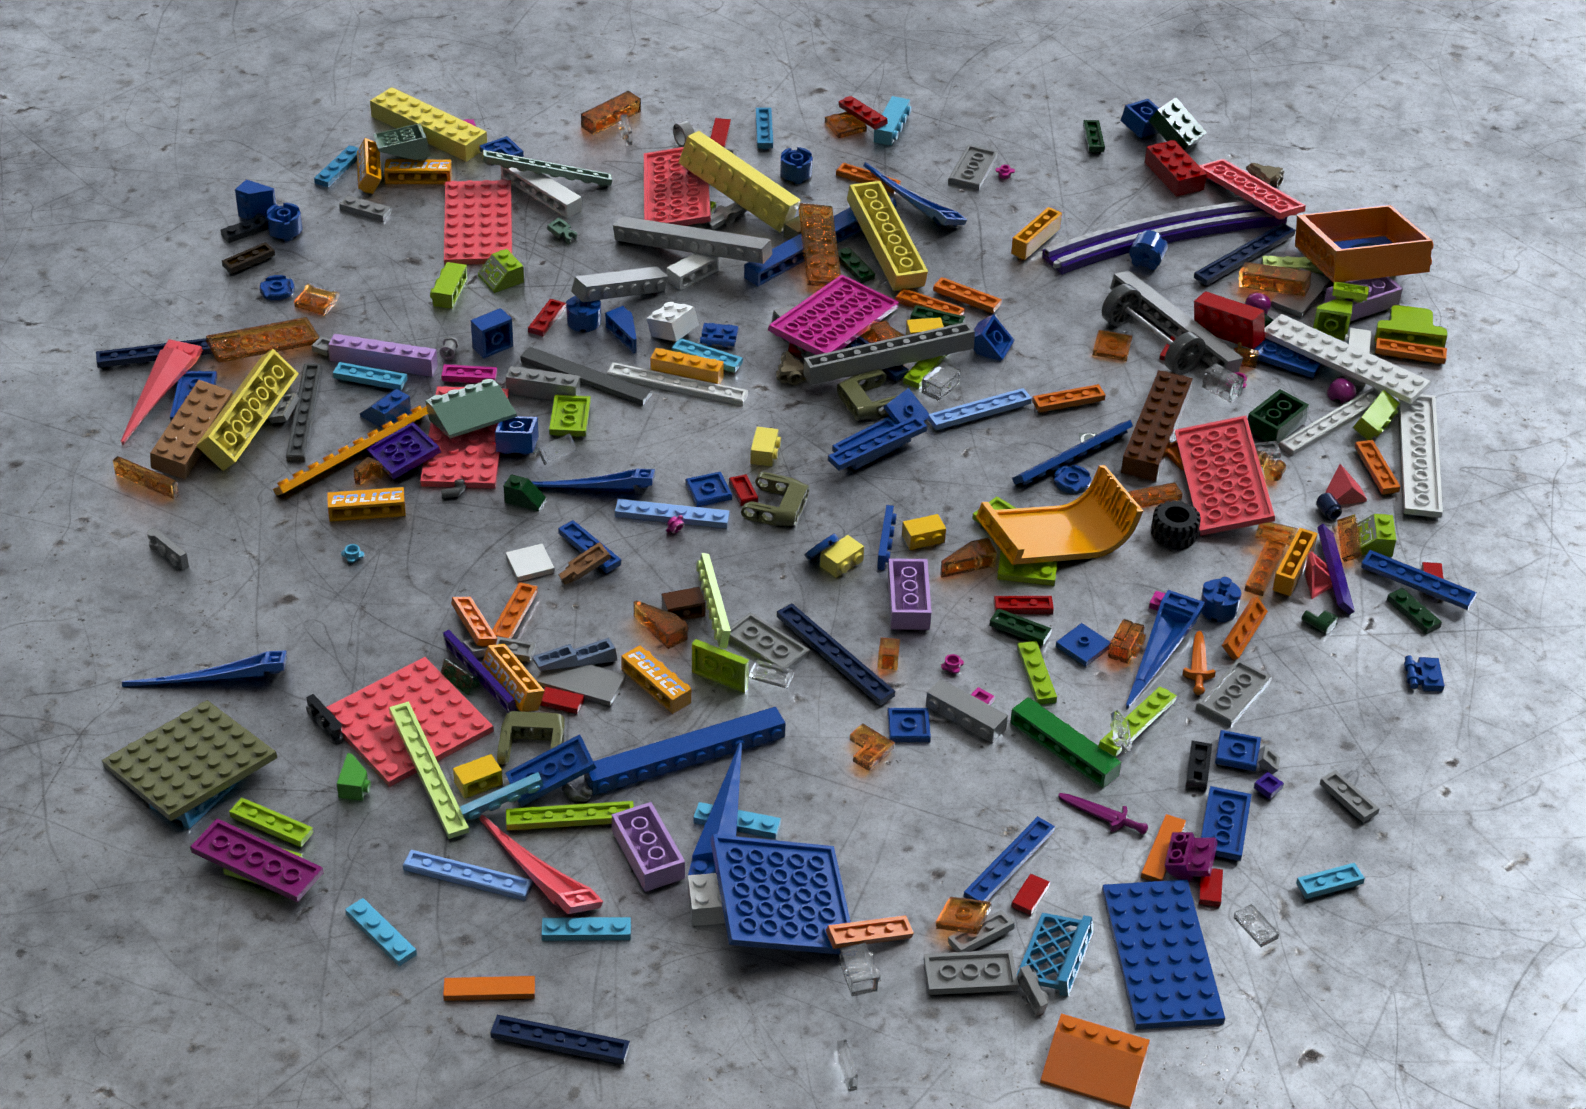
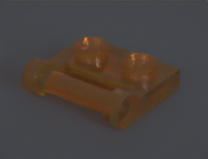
(316, 303)
(1276, 532)

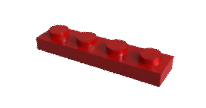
(863, 112)

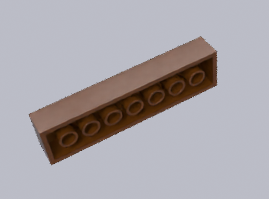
(1156, 425)

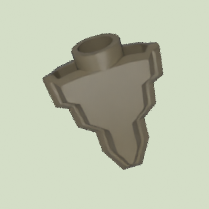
(1271, 175)
(790, 369)

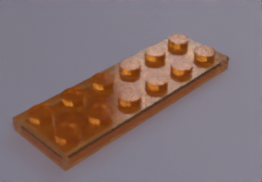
(819, 244)
(262, 339)

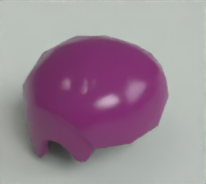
(1259, 301)
(1342, 390)

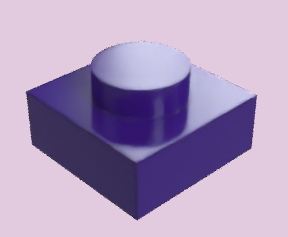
(1268, 785)

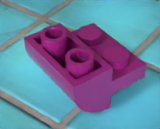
(1190, 856)

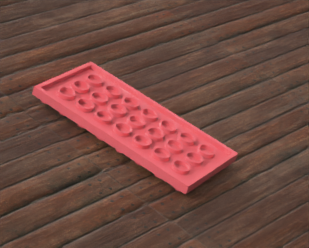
(673, 191)
(477, 220)
(463, 457)
(1224, 475)

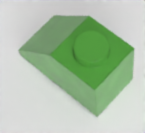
(353, 780)

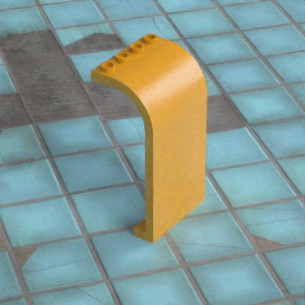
(1078, 530)

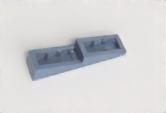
(566, 656)

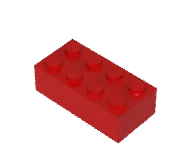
(1175, 168)
(1230, 319)

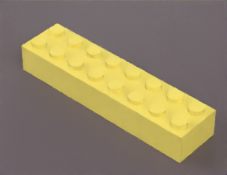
(440, 128)
(739, 181)
(887, 235)
(247, 410)

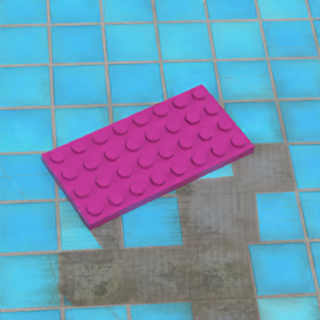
(833, 316)

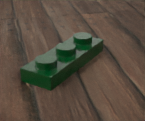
(1093, 136)
(855, 265)
(947, 318)
(1414, 610)
(1020, 626)

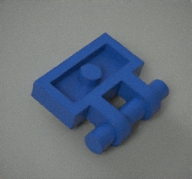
(719, 334)
(1429, 670)

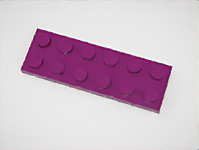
(257, 860)

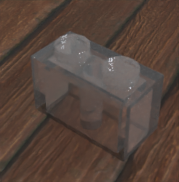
(940, 381)
(1223, 382)
(859, 969)

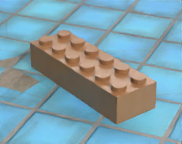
(177, 448)

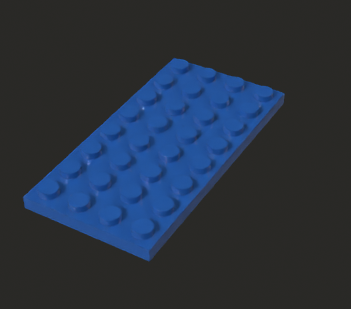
(1162, 954)

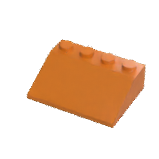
(1095, 1061)

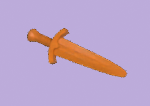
(1199, 665)

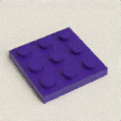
(403, 450)

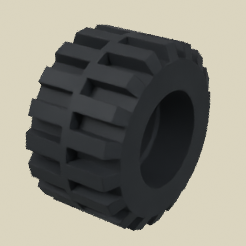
(1175, 524)

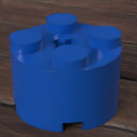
(796, 165)
(284, 221)
(1148, 249)
(583, 314)
(1221, 599)

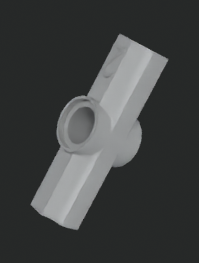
(724, 215)

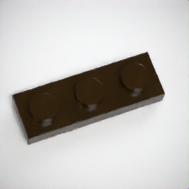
(248, 258)

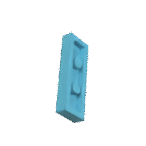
(1330, 880)

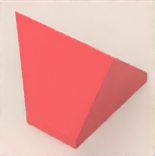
(1345, 488)
(1317, 575)

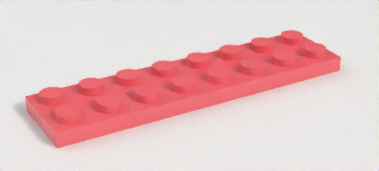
(1252, 189)

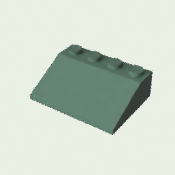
(404, 142)
(469, 408)

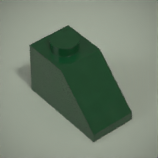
(523, 493)

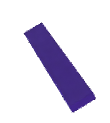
(1335, 569)
(477, 669)

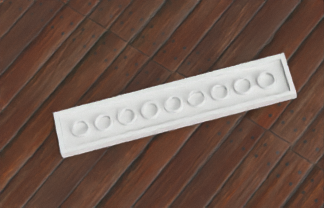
(1346, 358)
(1420, 457)

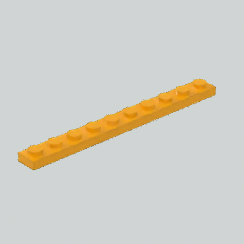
(345, 451)

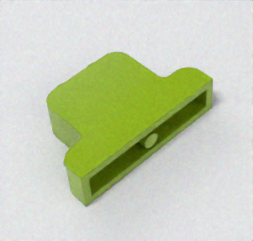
(1411, 326)

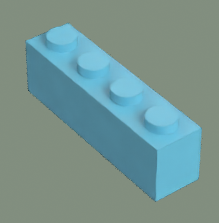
(896, 114)

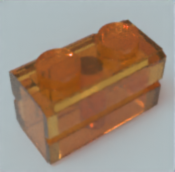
(1127, 641)

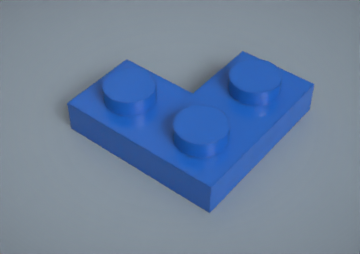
(503, 145)

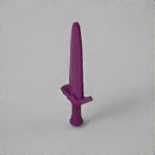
(1116, 818)

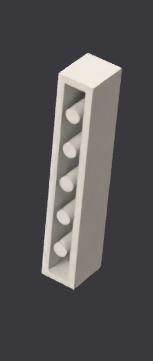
(545, 190)

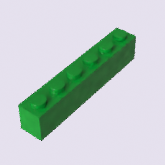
(1065, 742)

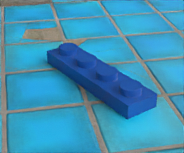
(584, 540)
(886, 542)

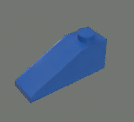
(621, 324)

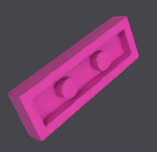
(468, 374)

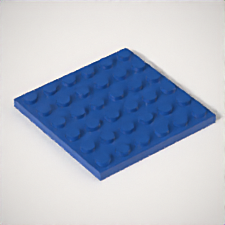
(779, 893)

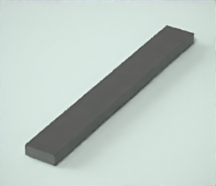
(587, 375)
(304, 413)

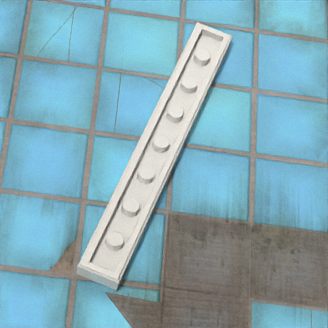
(678, 384)
(1329, 423)

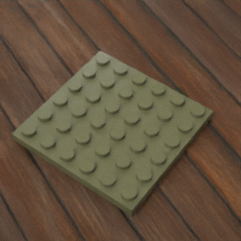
(189, 760)

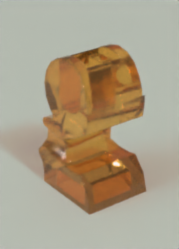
(1272, 468)

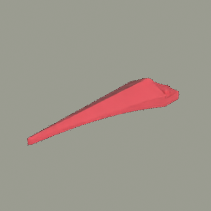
(168, 368)
(558, 887)

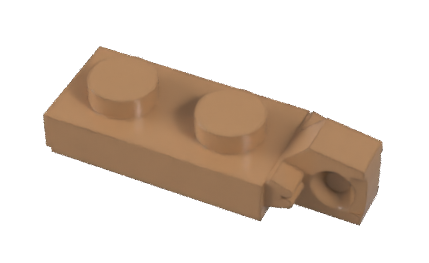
(584, 563)

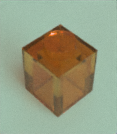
(888, 653)

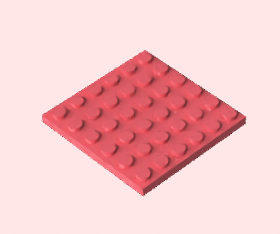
(440, 708)

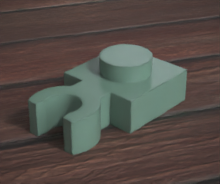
(561, 229)

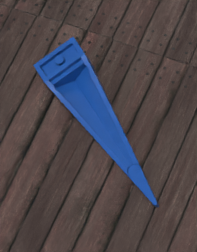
(938, 214)
(615, 482)
(1173, 622)
(244, 669)
(721, 819)

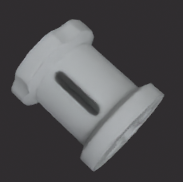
(449, 347)

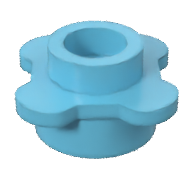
(352, 553)

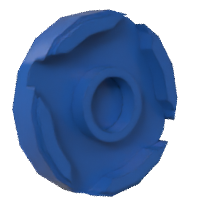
(277, 287)
(1072, 479)
(817, 549)

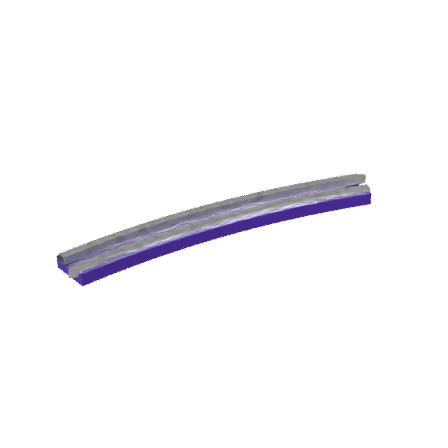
(1171, 226)

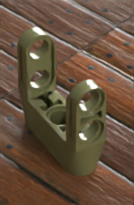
(857, 400)
(792, 504)
(529, 727)

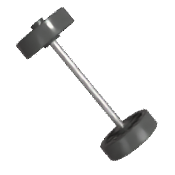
(1183, 352)

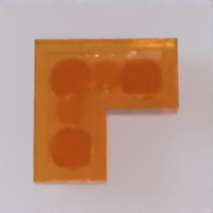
(873, 745)

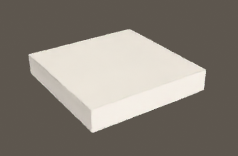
(530, 562)

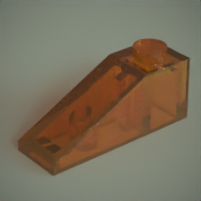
(971, 557)
(662, 624)

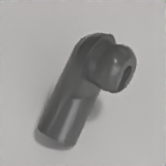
(455, 491)
(576, 795)

